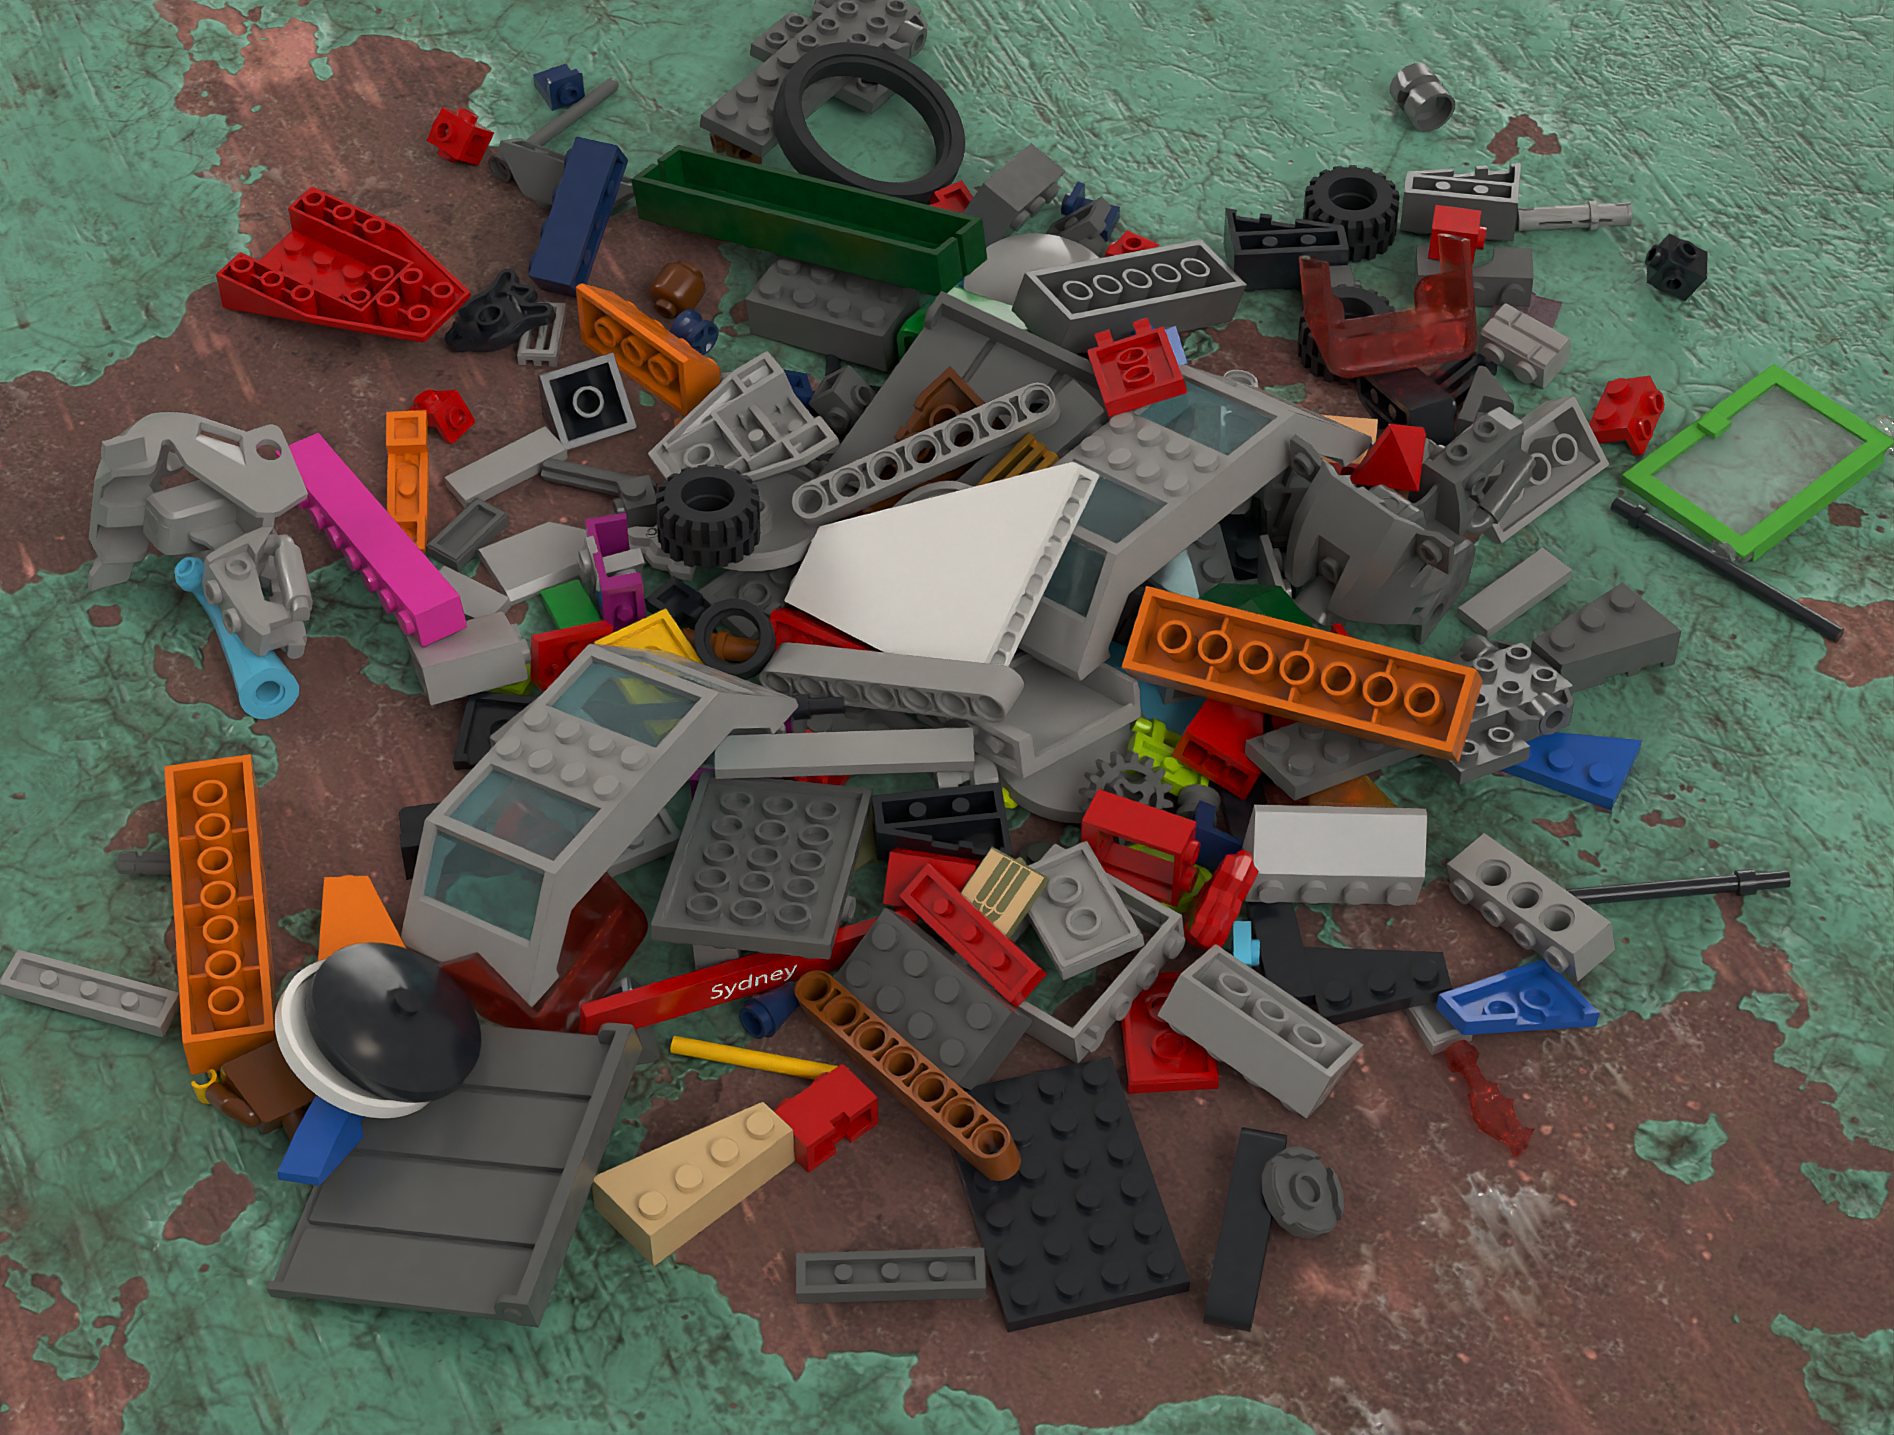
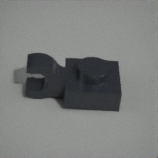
(680, 600)

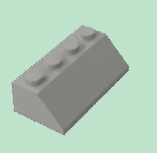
(1565, 458)
(1337, 854)
(1259, 1030)

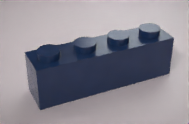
(577, 216)

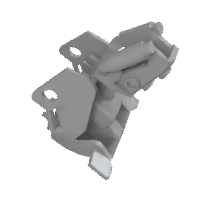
(218, 519)

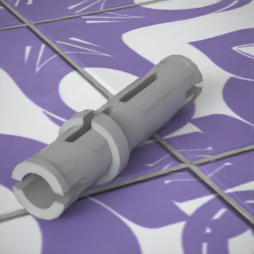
(1576, 216)

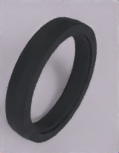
(891, 72)

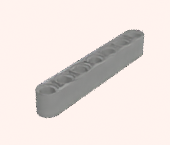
(946, 458)
(894, 681)

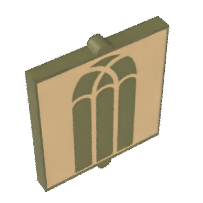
(1004, 889)

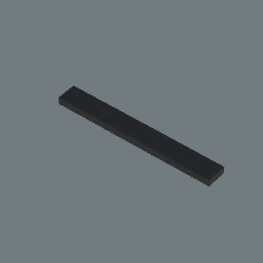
(1274, 924)

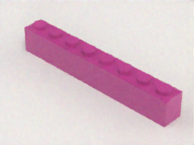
(375, 545)

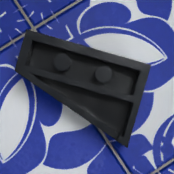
(1269, 251)
(1409, 400)
(942, 821)

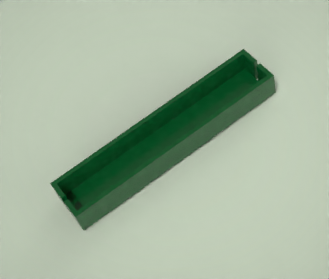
(811, 219)

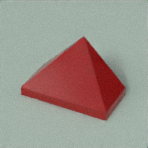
(1393, 459)

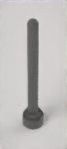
(497, 162)

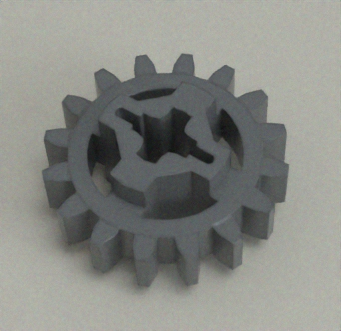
(1140, 785)

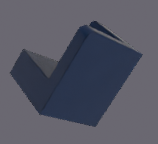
(1214, 843)

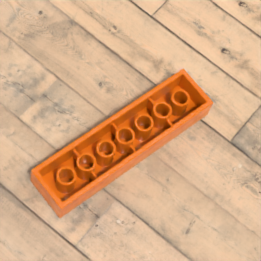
(1303, 674)
(220, 910)

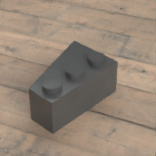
(1015, 193)

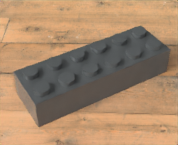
(1168, 284)

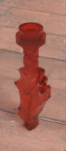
(1489, 1107)

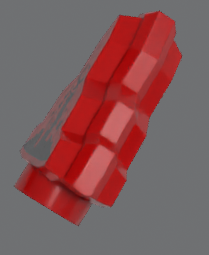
(1219, 901)

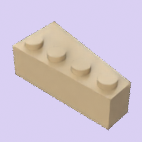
(693, 1181)

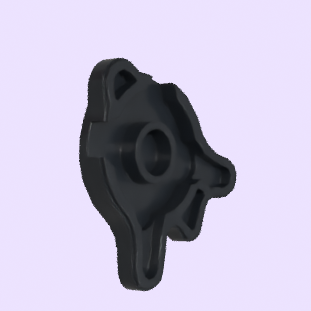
(498, 316)

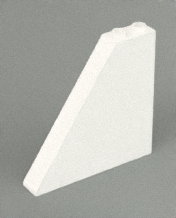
(947, 570)

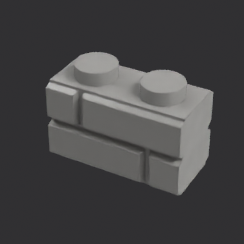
(1524, 346)

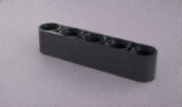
(1242, 1234)

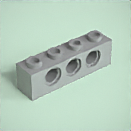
(1530, 907)

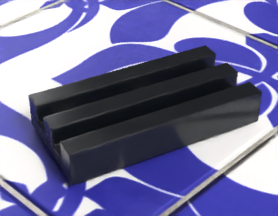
(1452, 373)

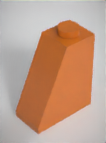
(353, 915)

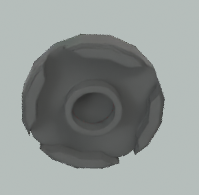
(1302, 1193)

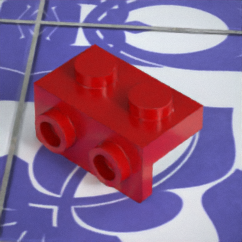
(1628, 412)
(558, 649)

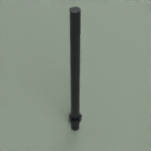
(1639, 517)

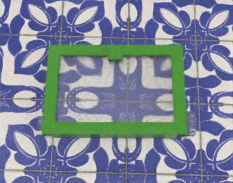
(1761, 464)

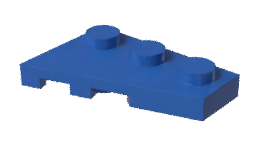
(1579, 765)
(1517, 1001)

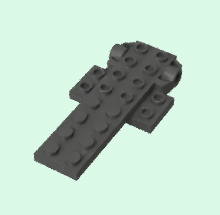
(746, 111)
(1515, 704)

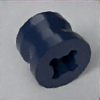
(698, 333)

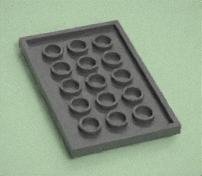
(763, 866)

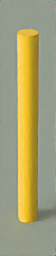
(748, 1058)

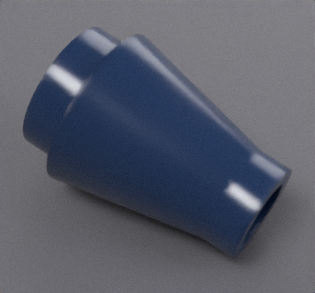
(768, 1011)

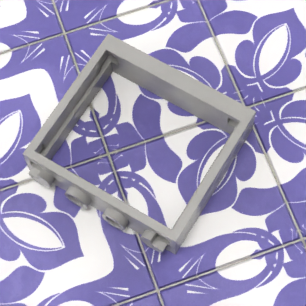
(1116, 1001)

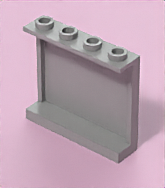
(1051, 715)

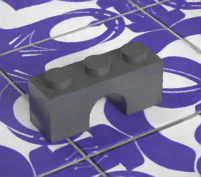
(1501, 281)

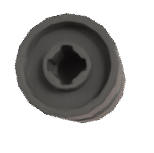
(1422, 97)

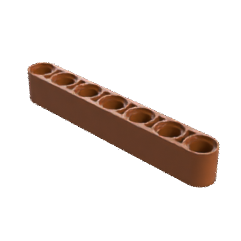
(917, 1087)

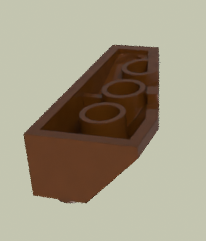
(937, 403)

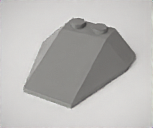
(748, 426)

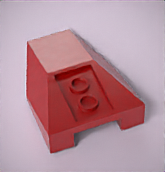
(345, 273)

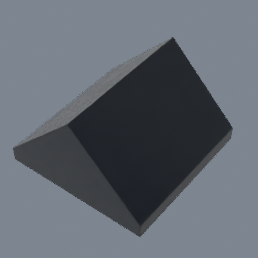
(585, 402)

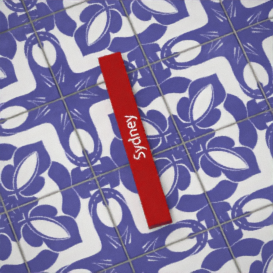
(717, 984)

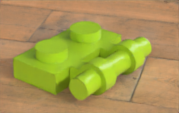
(1159, 743)

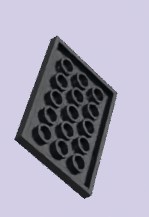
(1082, 1212)

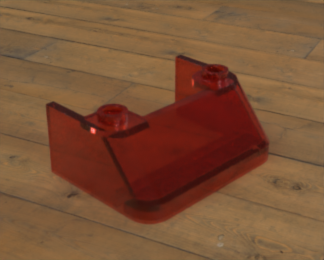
(1433, 333)
(596, 946)

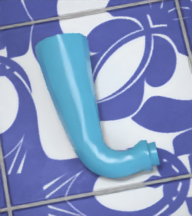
(262, 682)

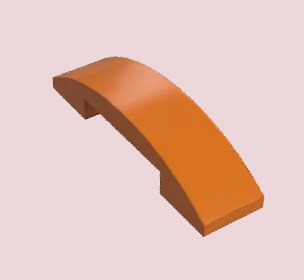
(408, 473)

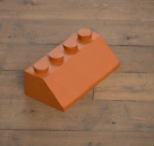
(645, 349)

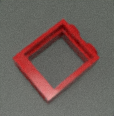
(1149, 827)

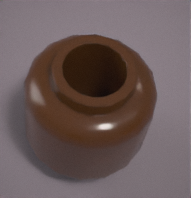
(677, 289)

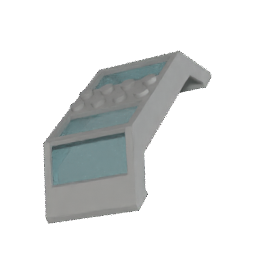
(1160, 487)
(565, 801)

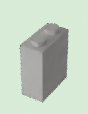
(472, 659)

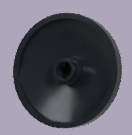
(393, 1022)

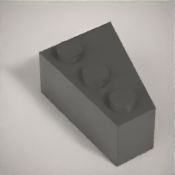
(1489, 192)
(1608, 639)

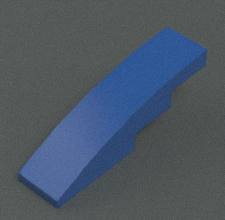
(320, 1143)

